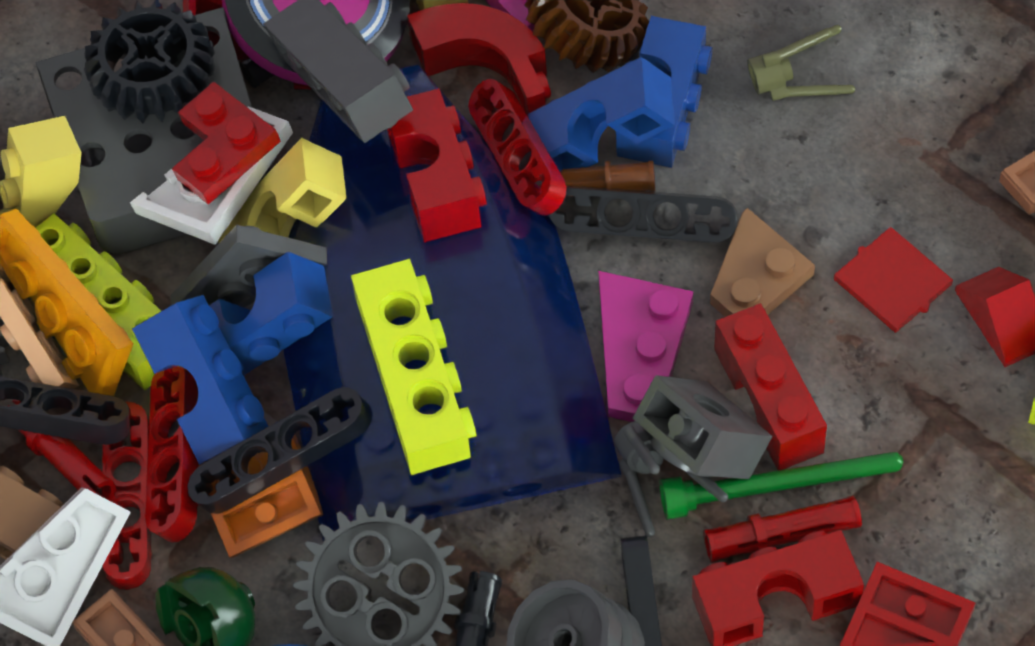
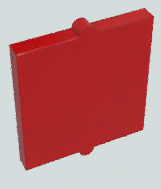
(893, 279)

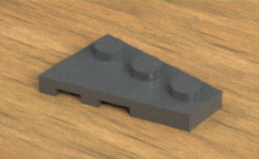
(233, 262)

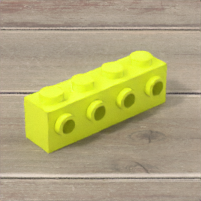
(101, 275)

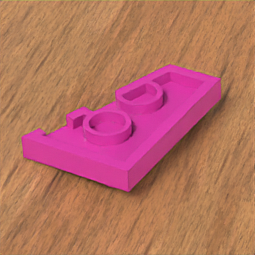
(640, 337)

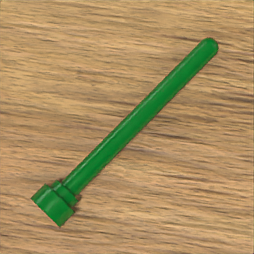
(684, 496)

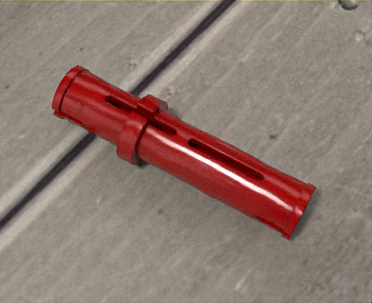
(69, 461)
(781, 528)

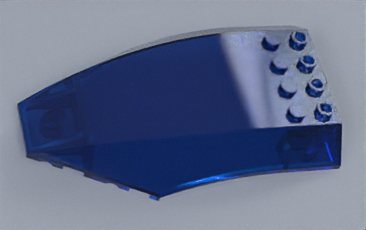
(506, 328)

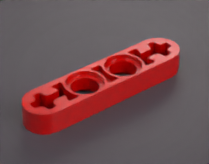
(513, 149)
(130, 495)
(168, 505)

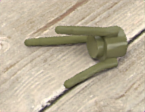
(773, 69)

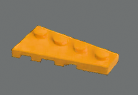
(64, 307)

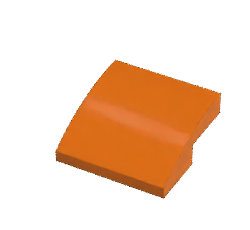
(270, 511)

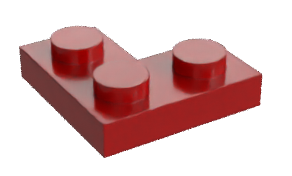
(231, 144)

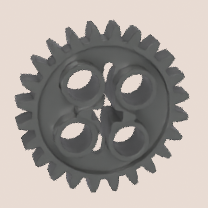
(404, 546)

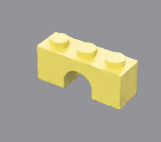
(301, 186)

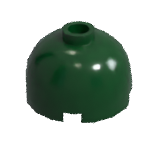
(206, 608)

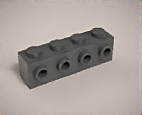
(340, 66)

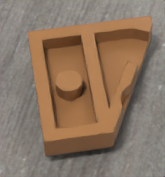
(758, 269)

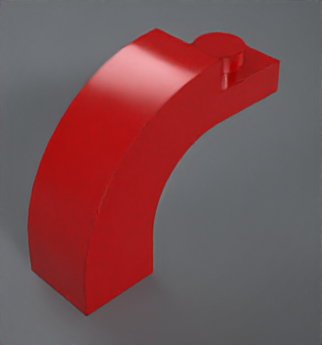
(483, 37)

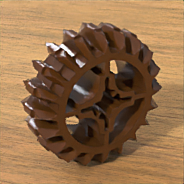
(590, 31)

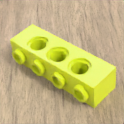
(425, 438)

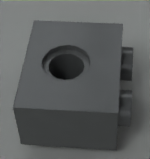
(700, 429)

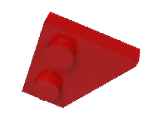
(906, 612)

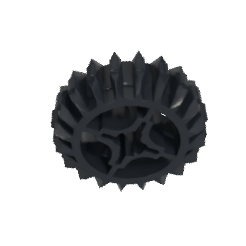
(148, 77)

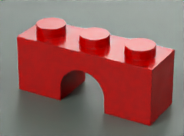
(444, 194)
(782, 404)
(814, 569)

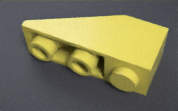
(39, 168)

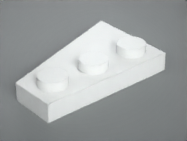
(184, 211)
(57, 566)

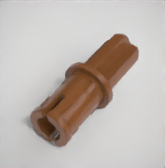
(620, 176)

